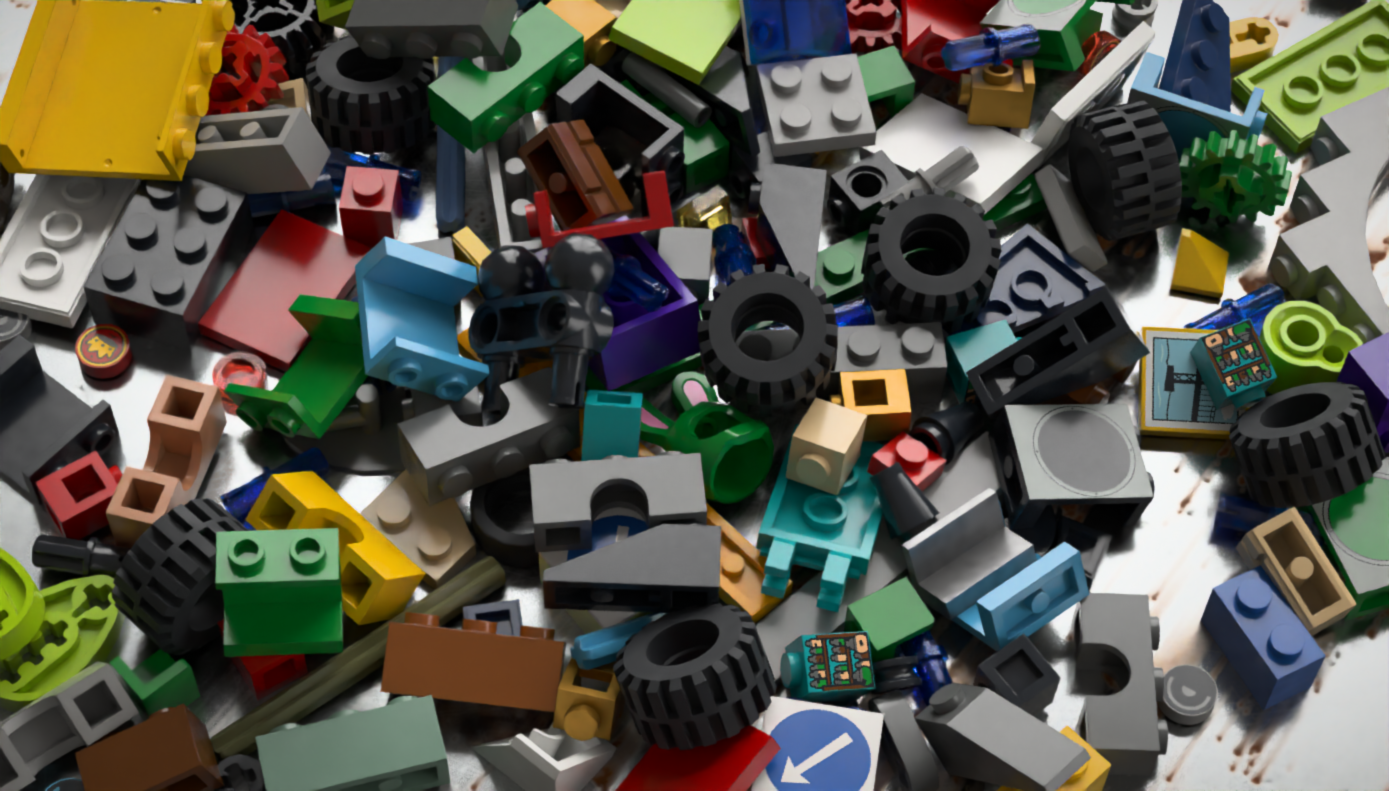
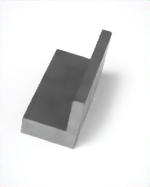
(965, 556)

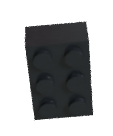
(169, 259)

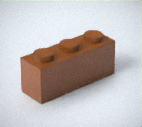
(473, 663)

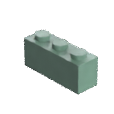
(359, 751)

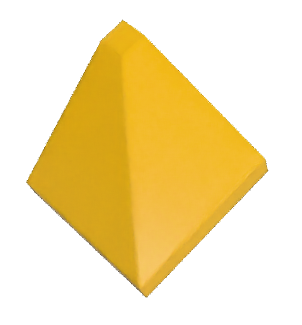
(1199, 265)

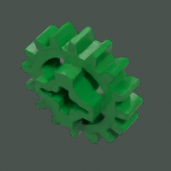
(1234, 176)

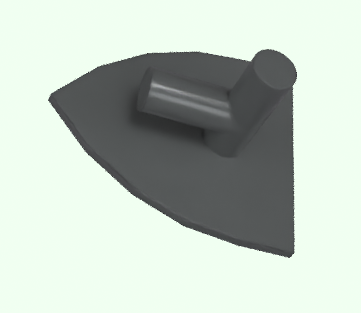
(363, 434)

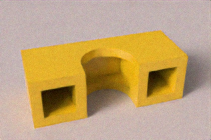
(374, 572)

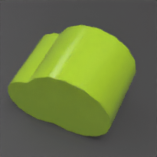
(1305, 344)

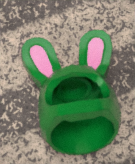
(732, 445)

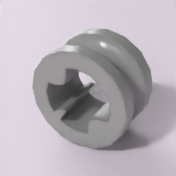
(1131, 18)

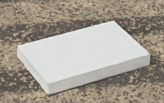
(1093, 90)
(931, 130)

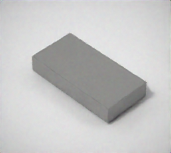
(1070, 218)

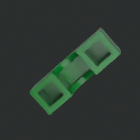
(482, 104)

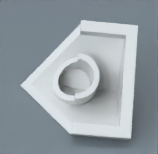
(547, 759)

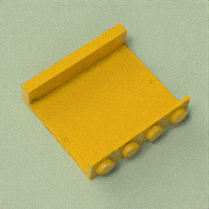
(112, 87)

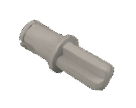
(943, 174)

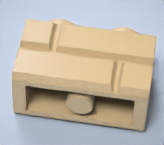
(1298, 570)

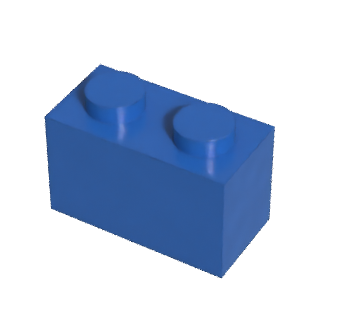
(1262, 637)

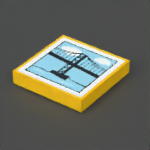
(1172, 390)

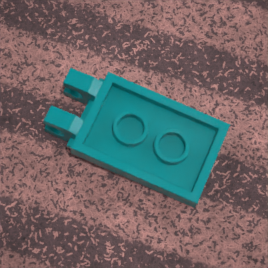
(821, 530)

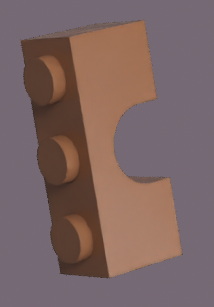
(183, 439)

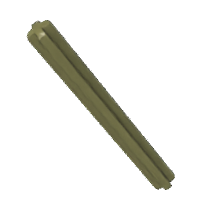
(354, 662)

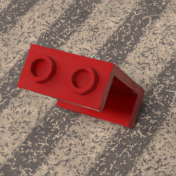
(932, 23)
(659, 208)

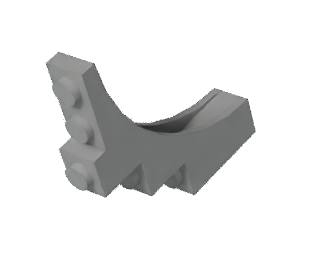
(1330, 247)

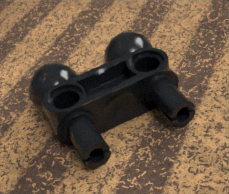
(531, 326)

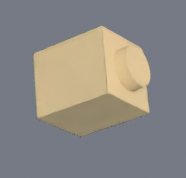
(826, 446)

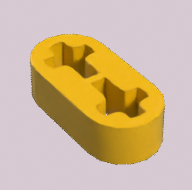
(1247, 53)

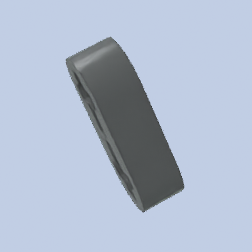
(905, 744)

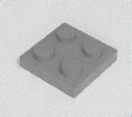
(815, 105)

